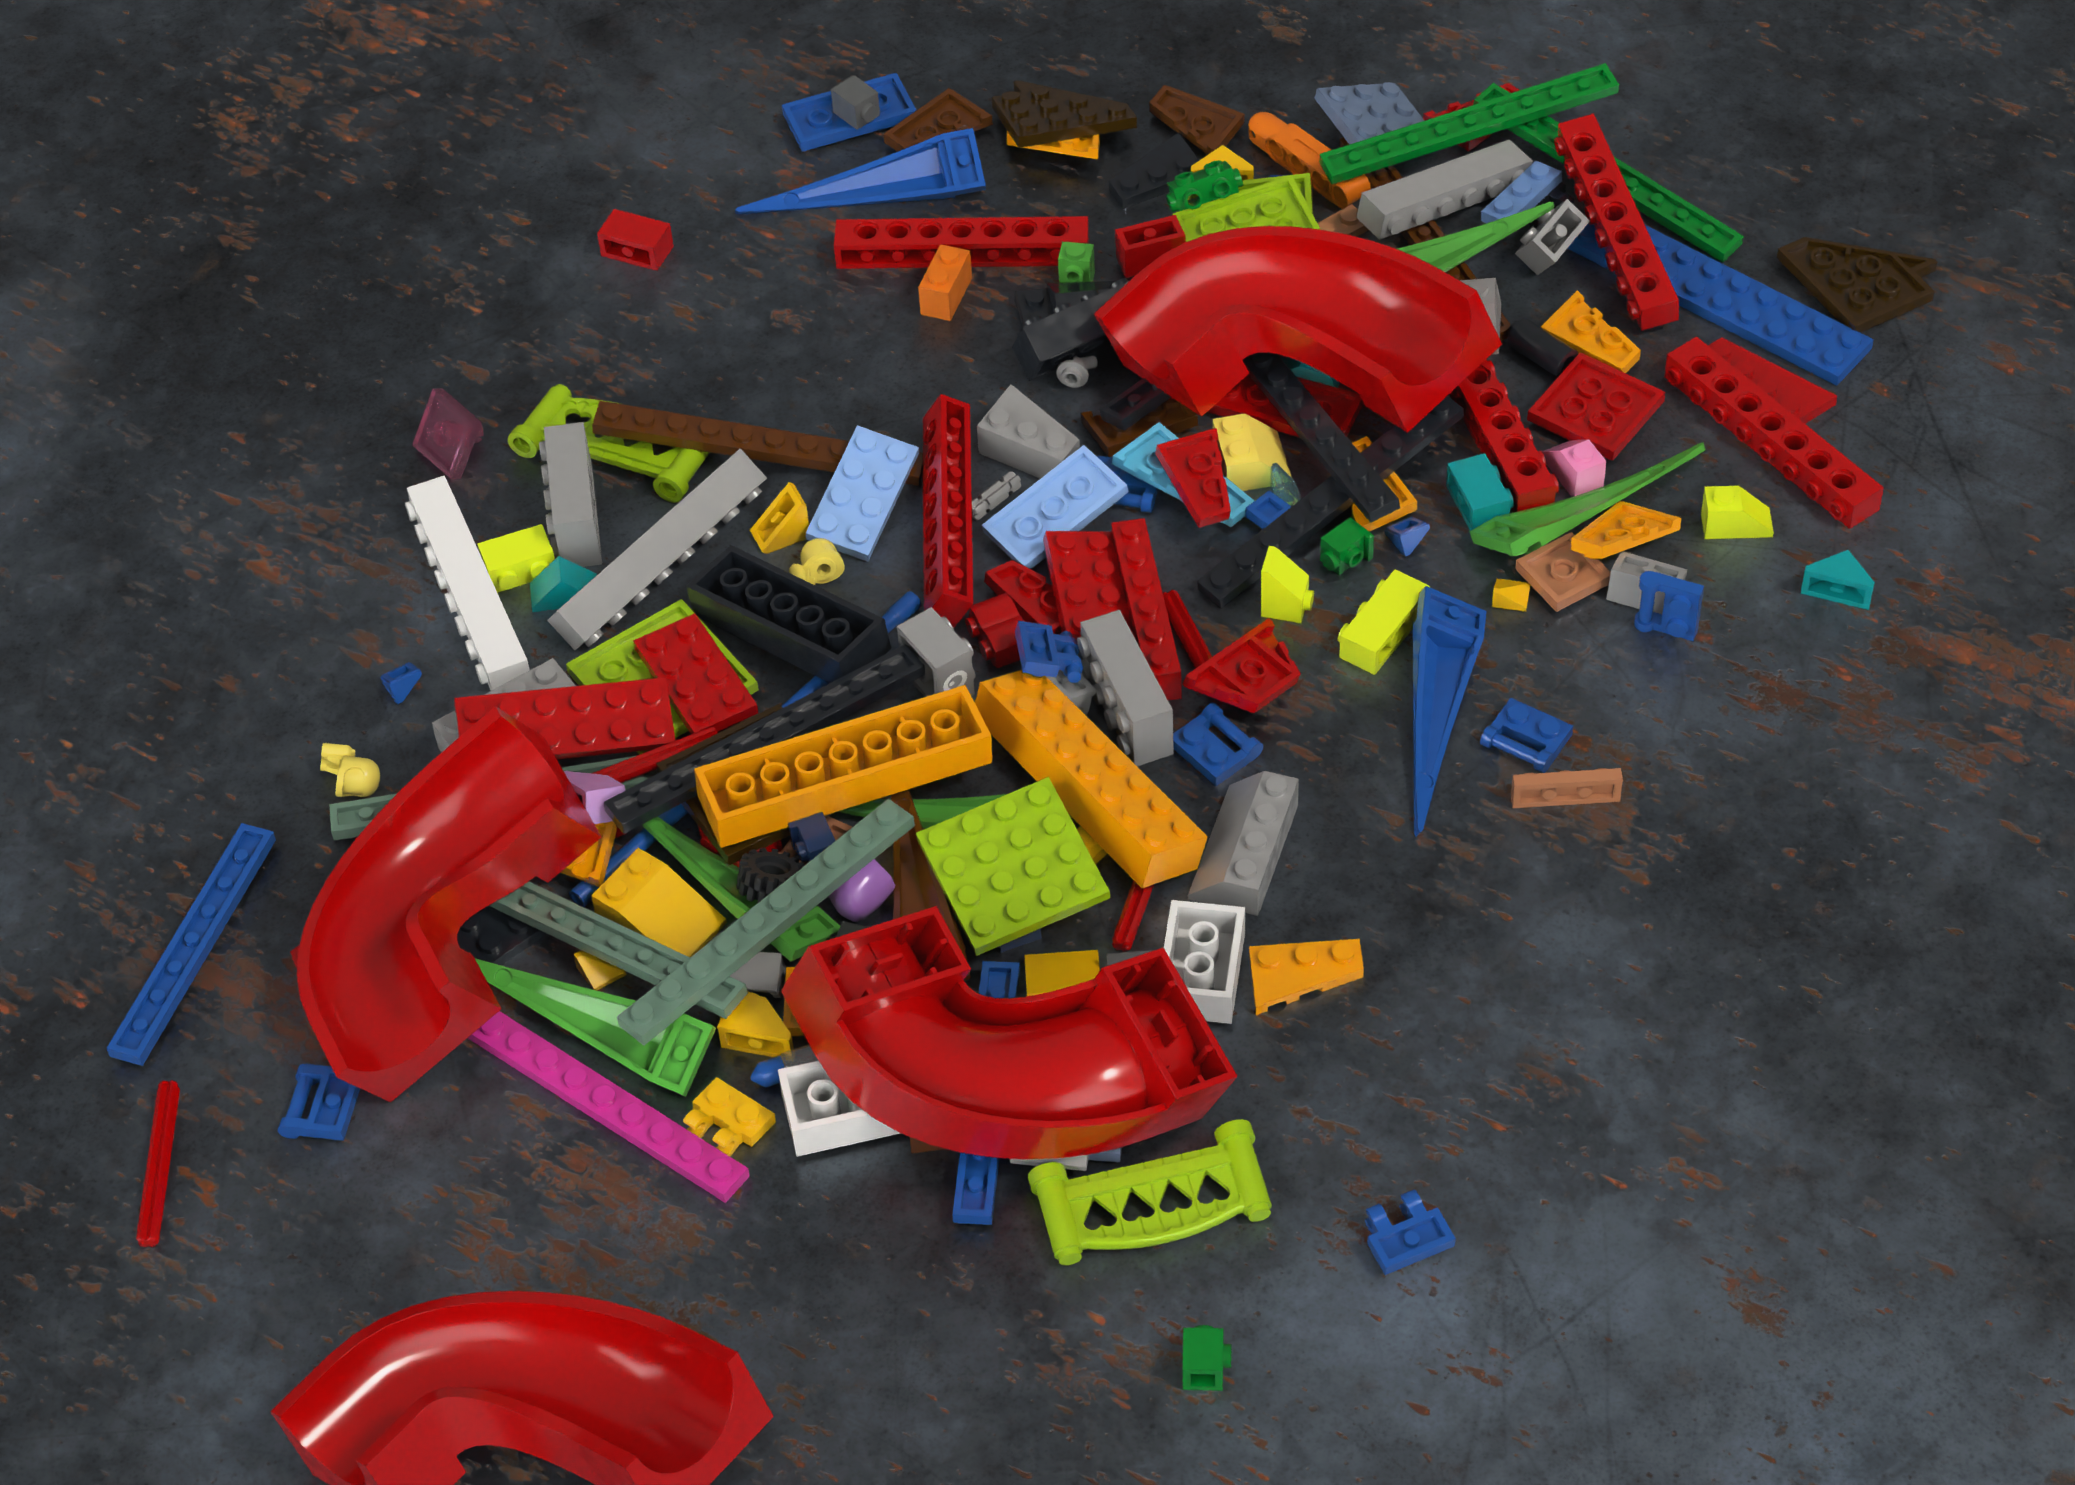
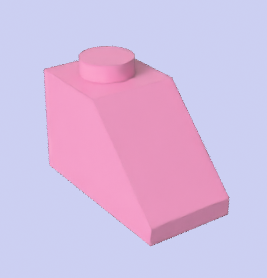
(1577, 466)

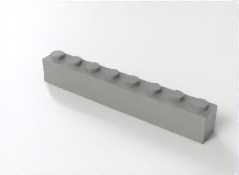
(656, 550)

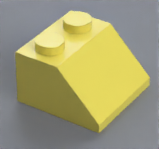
(1248, 451)

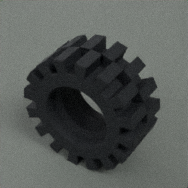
(764, 872)

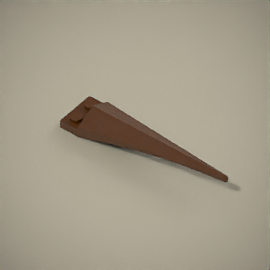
(914, 879)

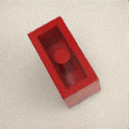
(635, 239)
(1145, 242)

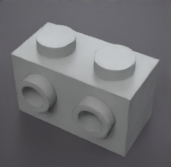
(1552, 236)

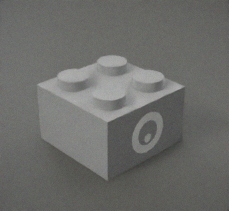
(941, 651)

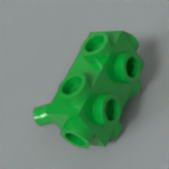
(1211, 183)

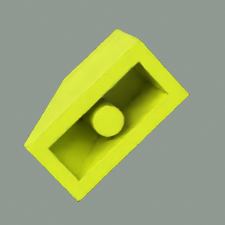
(1734, 513)
(1284, 588)

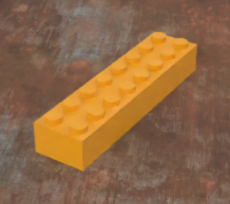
(843, 765)
(1092, 777)

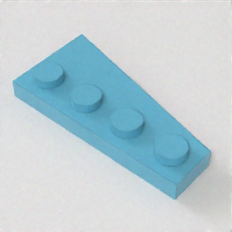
(1141, 461)

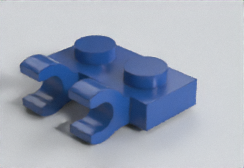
(1409, 1241)

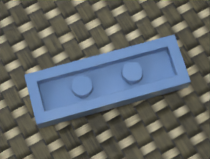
(1523, 192)

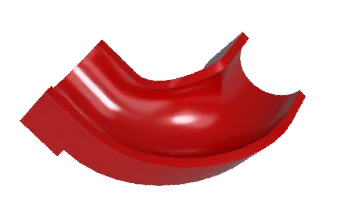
(1310, 294)
(381, 937)
(1004, 1074)
(529, 1372)

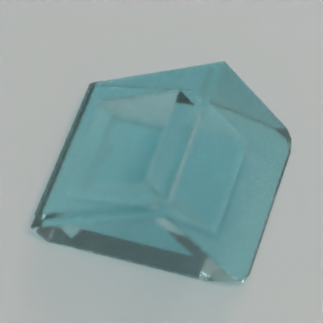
(1284, 486)

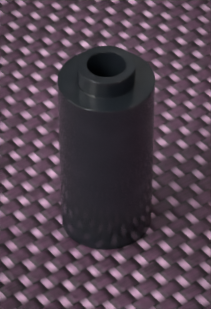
(1540, 346)

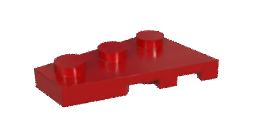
(1028, 591)

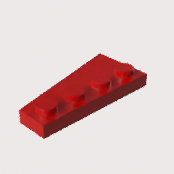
(1790, 390)

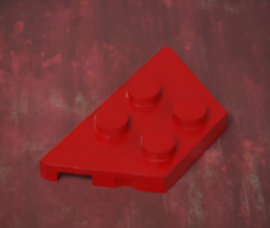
(1247, 671)

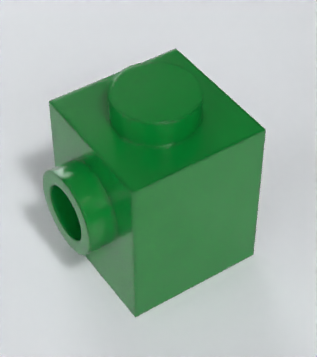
(1204, 1358)

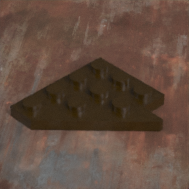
(1048, 114)
(1859, 282)

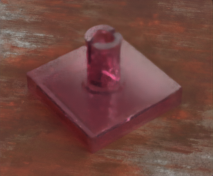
(447, 433)

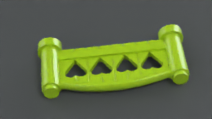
(670, 469)
(1229, 1163)

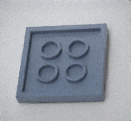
(1367, 109)

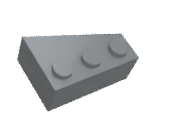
(1024, 435)

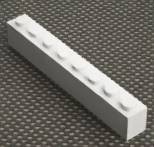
(467, 582)

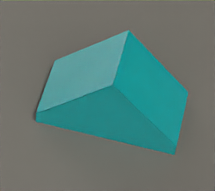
(1839, 580)
(558, 584)

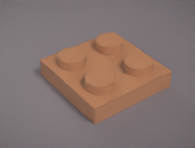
(1562, 574)

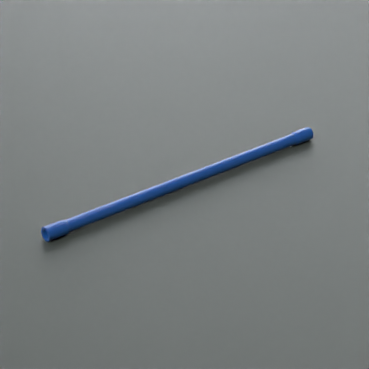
(582, 892)

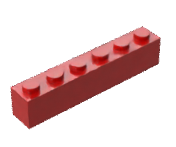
(1147, 603)

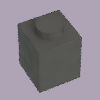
(855, 102)

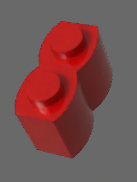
(994, 626)

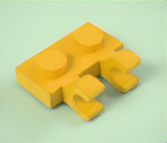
(734, 1112)

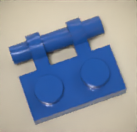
(1047, 653)

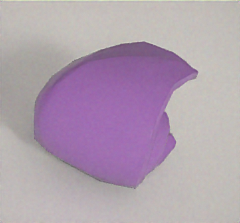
(863, 892)

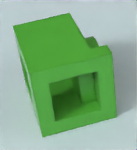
(1076, 262)

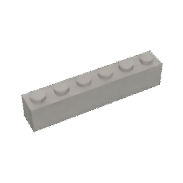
(1441, 189)

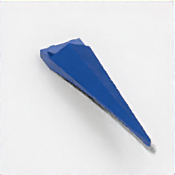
(924, 171)
(1444, 653)

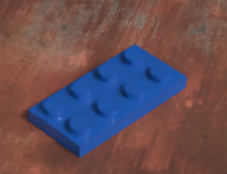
(817, 125)

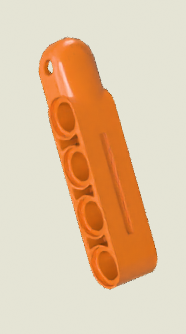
(1300, 154)

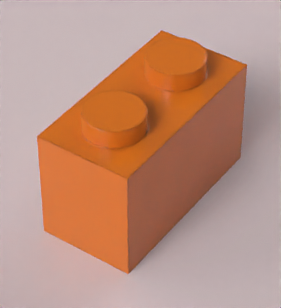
(945, 282)

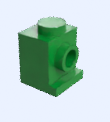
(1346, 546)

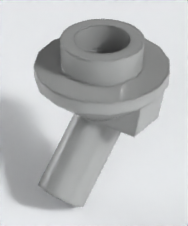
(1075, 372)

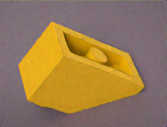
(755, 1028)

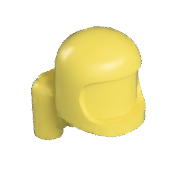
(818, 562)
(354, 774)

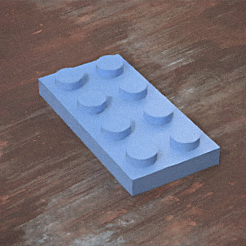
(863, 492)
(1059, 501)

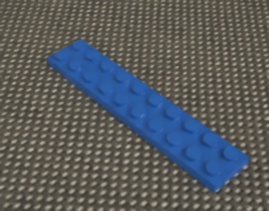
(1749, 308)

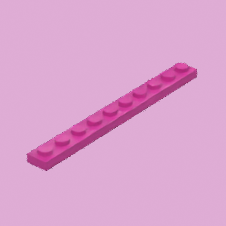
(611, 1106)

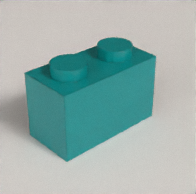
(1478, 490)

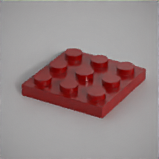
(1596, 405)

